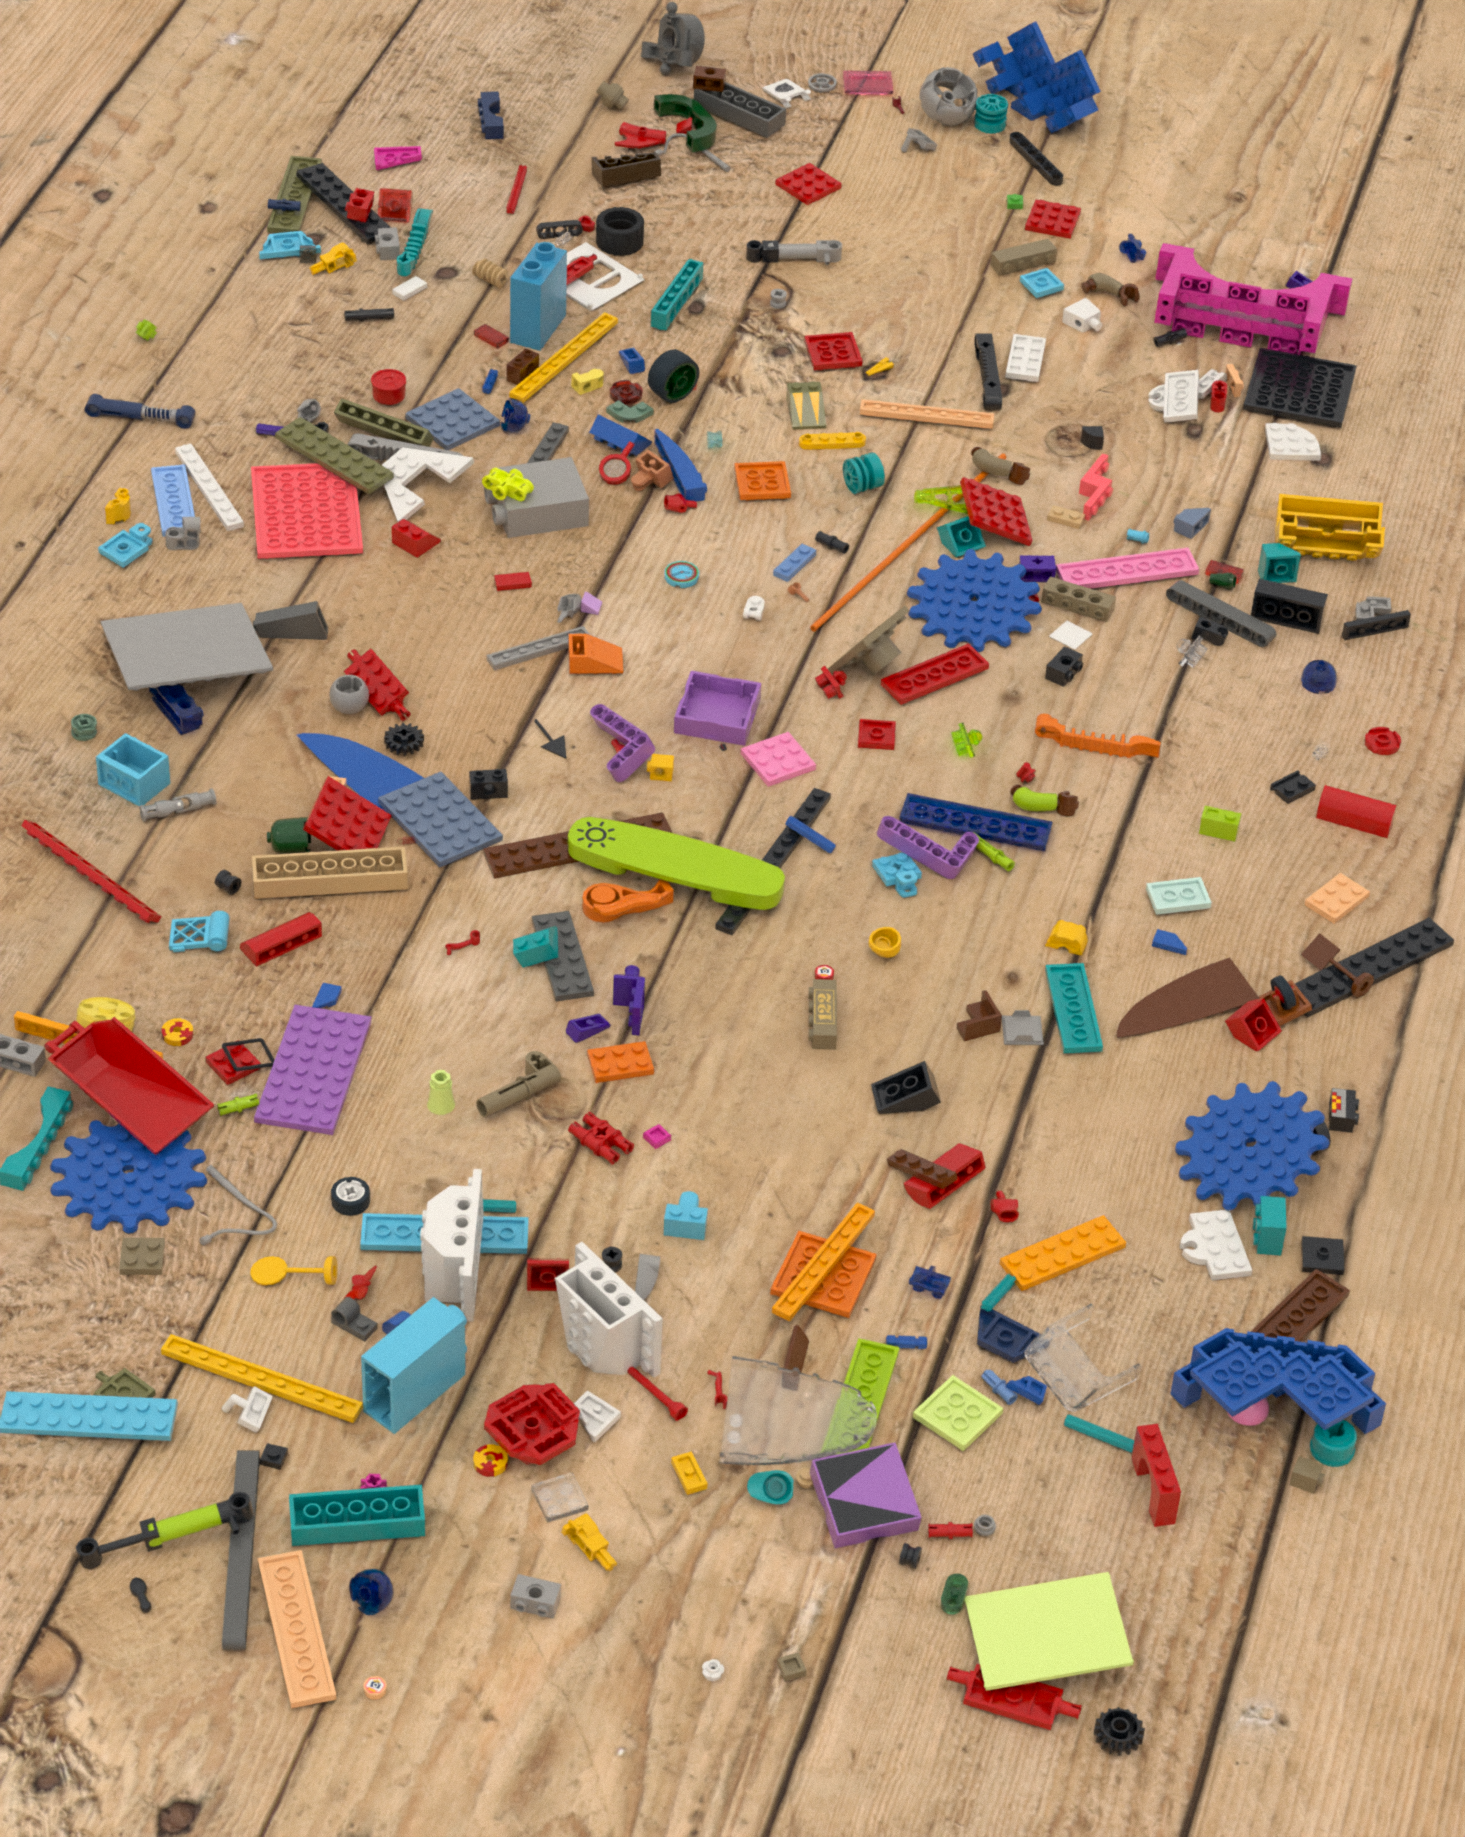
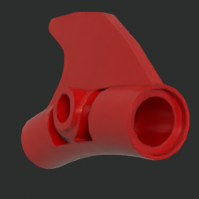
(640, 136)

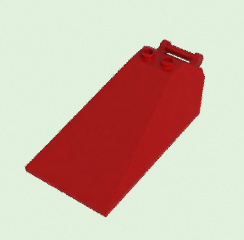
(129, 1081)

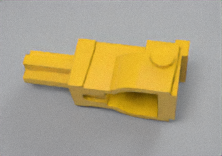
(330, 260)
(588, 1538)

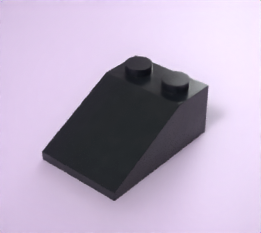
(907, 1090)

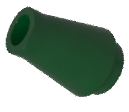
(1224, 580)

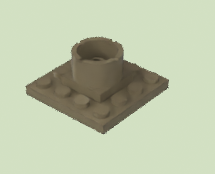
(876, 648)

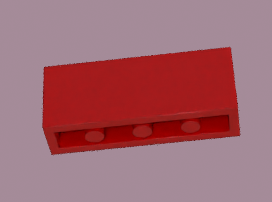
(1356, 811)
(282, 939)
(961, 1159)

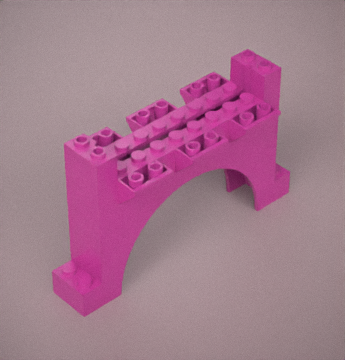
(1289, 316)

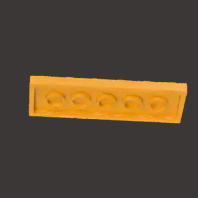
(1062, 1252)

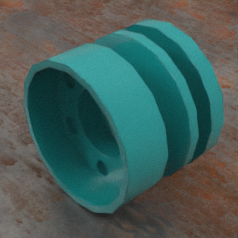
(991, 113)
(863, 473)

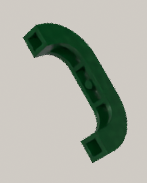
(687, 107)

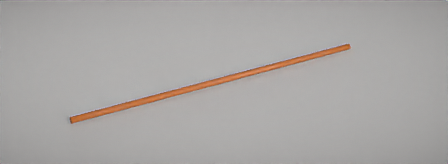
(891, 557)

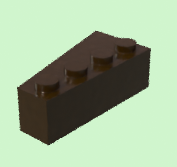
(626, 169)

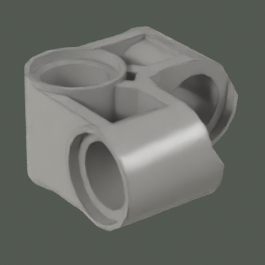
(184, 537)

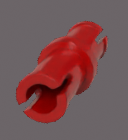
(950, 1530)

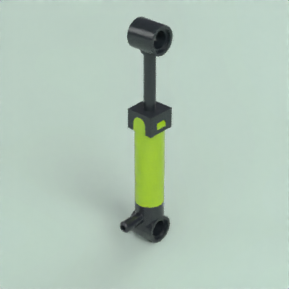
(232, 1511)

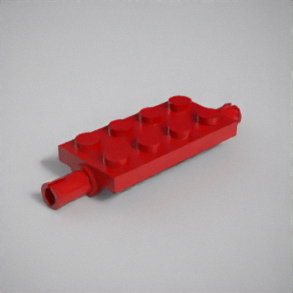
(385, 690)
(1028, 1703)

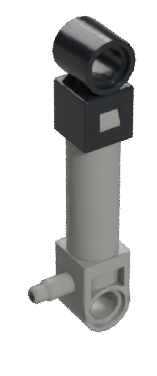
(771, 251)

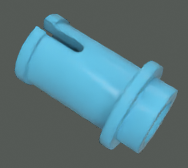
(1140, 536)

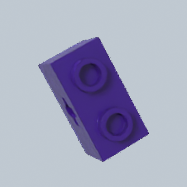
(1038, 567)

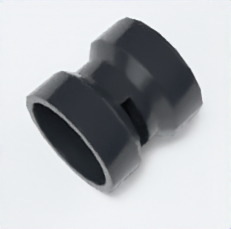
(229, 883)

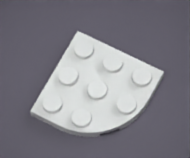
(1291, 442)

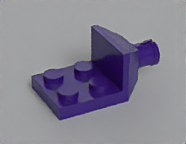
(630, 991)

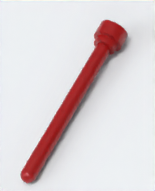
(676, 1409)

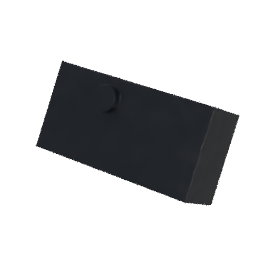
(1289, 606)

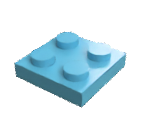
(1041, 282)

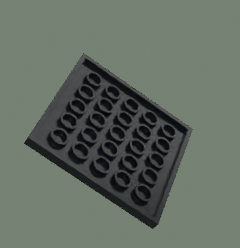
(1300, 387)

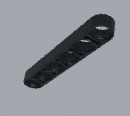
(1026, 148)

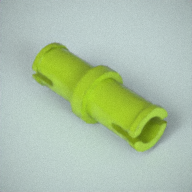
(238, 1104)

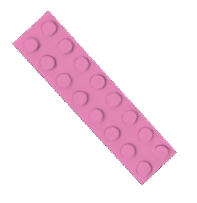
(1129, 568)

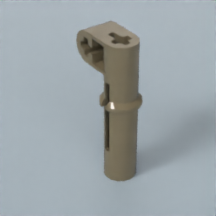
(523, 1086)

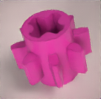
(373, 1481)

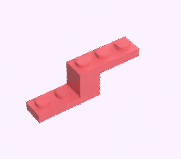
(1096, 486)

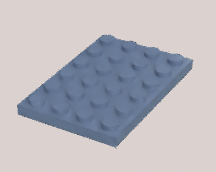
(440, 819)

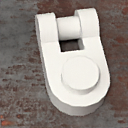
(754, 608)

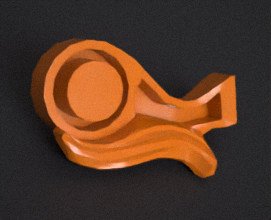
(610, 901)

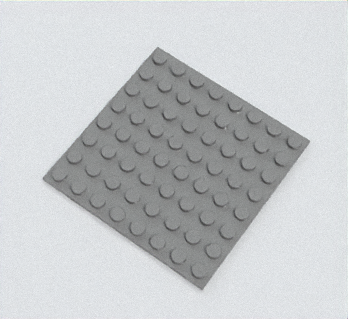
(185, 646)

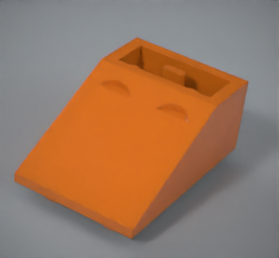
(593, 655)

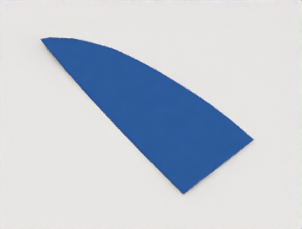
(364, 768)

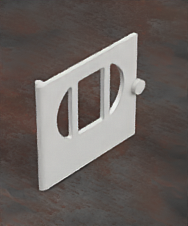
(589, 295)

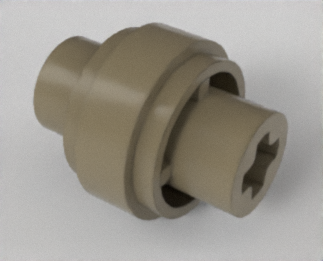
(612, 95)

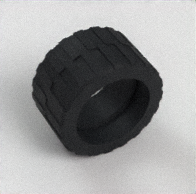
(619, 231)

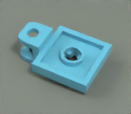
(132, 543)
(898, 871)

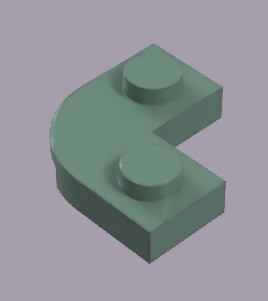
(622, 412)

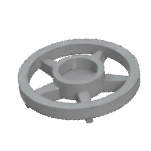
(822, 82)

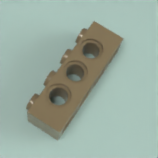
(1078, 599)

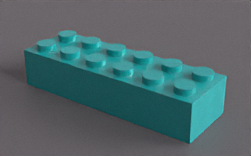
(357, 1515)

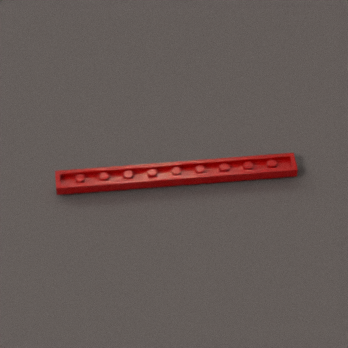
(95, 875)

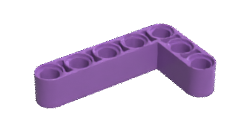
(637, 743)
(927, 851)

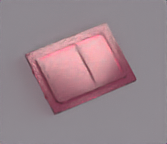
(868, 82)

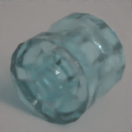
(714, 439)

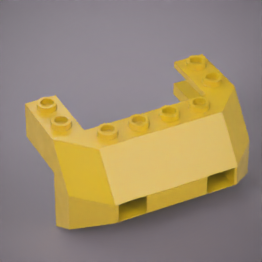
(1325, 527)

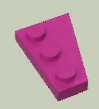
(394, 156)

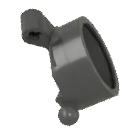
(679, 40)

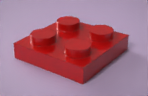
(222, 1067)

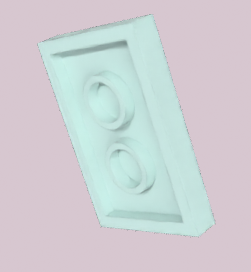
(1178, 895)

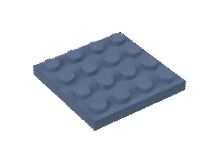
(453, 419)

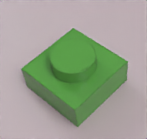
(1014, 201)

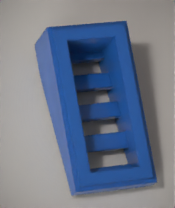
(632, 360)

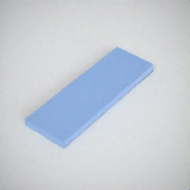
(172, 495)

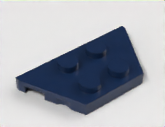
(1003, 1335)

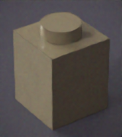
(1307, 1475)

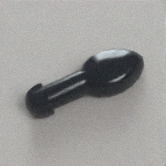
(139, 1589)

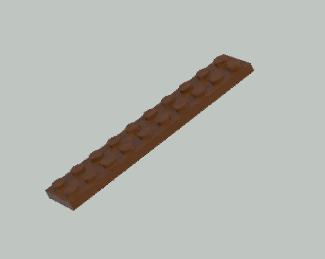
(548, 850)

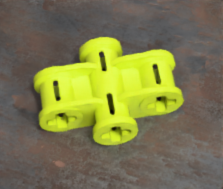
(507, 484)

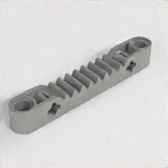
(386, 448)

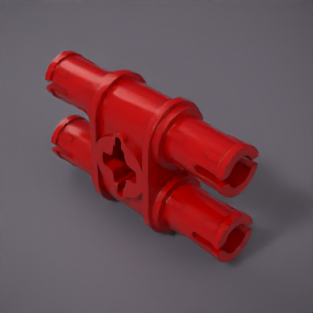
(601, 1138)

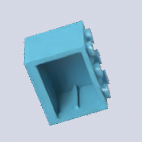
(133, 770)

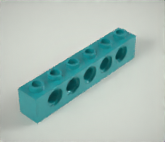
(677, 294)

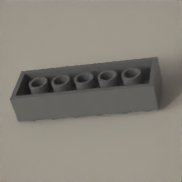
(743, 109)

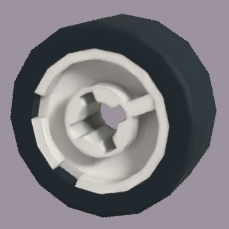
(350, 1196)

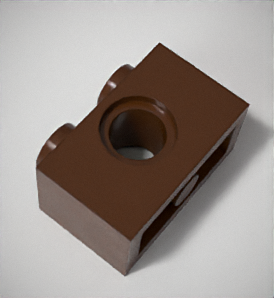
(709, 78)
(522, 366)

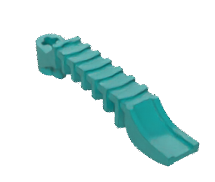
(419, 232)

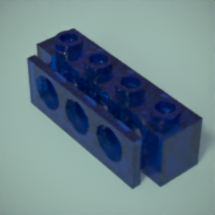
(178, 707)

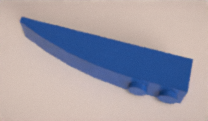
(683, 470)

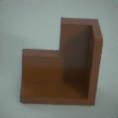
(984, 1019)

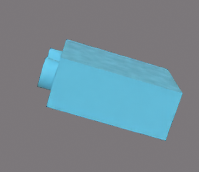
(414, 1364)

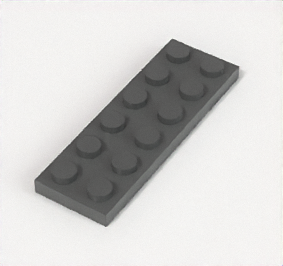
(569, 971)

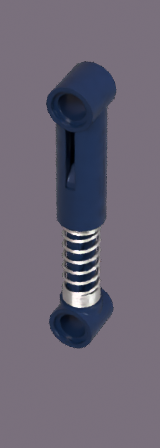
(98, 406)

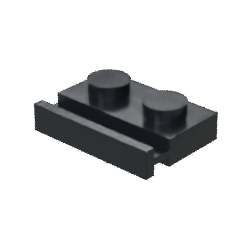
(1293, 787)

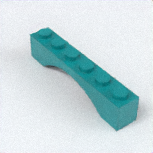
(19, 1167)

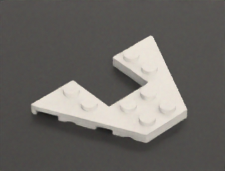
(407, 465)

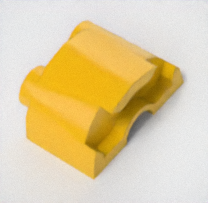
(118, 508)
(1069, 936)

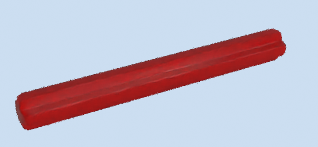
(516, 189)

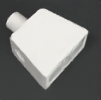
(1082, 316)

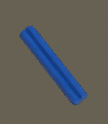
(810, 834)

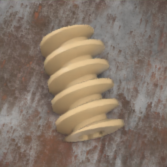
(490, 272)

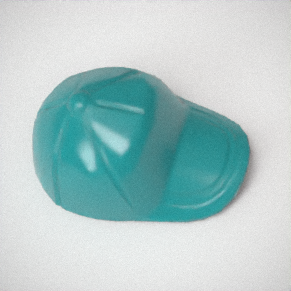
(771, 1486)

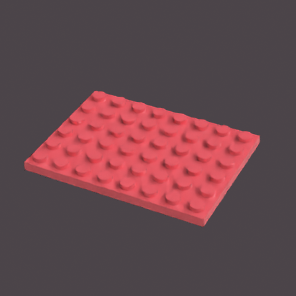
(304, 512)

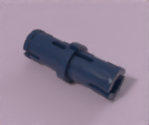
(284, 205)

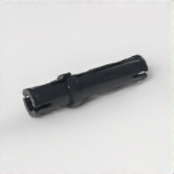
(368, 314)

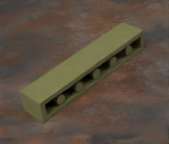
(381, 424)

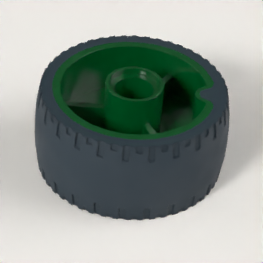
(673, 376)

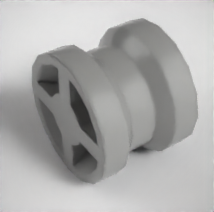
(778, 298)

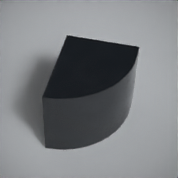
(1092, 437)

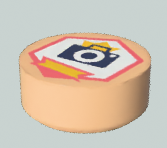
(375, 1687)

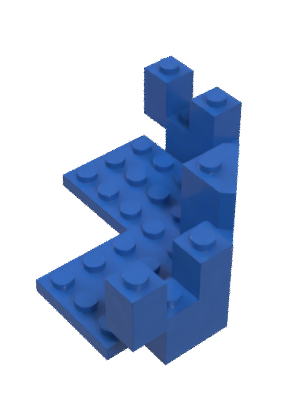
(1043, 87)
(1250, 1367)

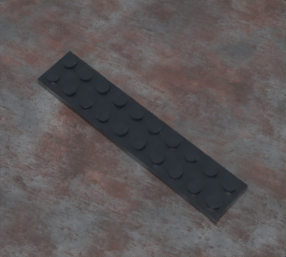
(1379, 960)

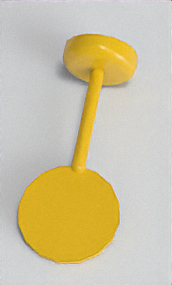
(273, 1269)

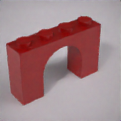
(1152, 1458)

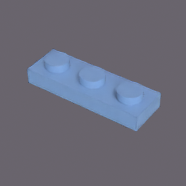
(794, 562)

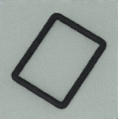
(224, 1046)

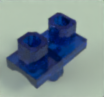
(1132, 248)
(929, 1280)

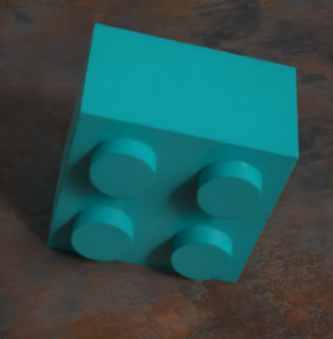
(1270, 1225)

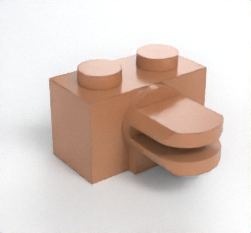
(651, 470)

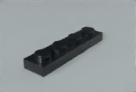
(1376, 625)

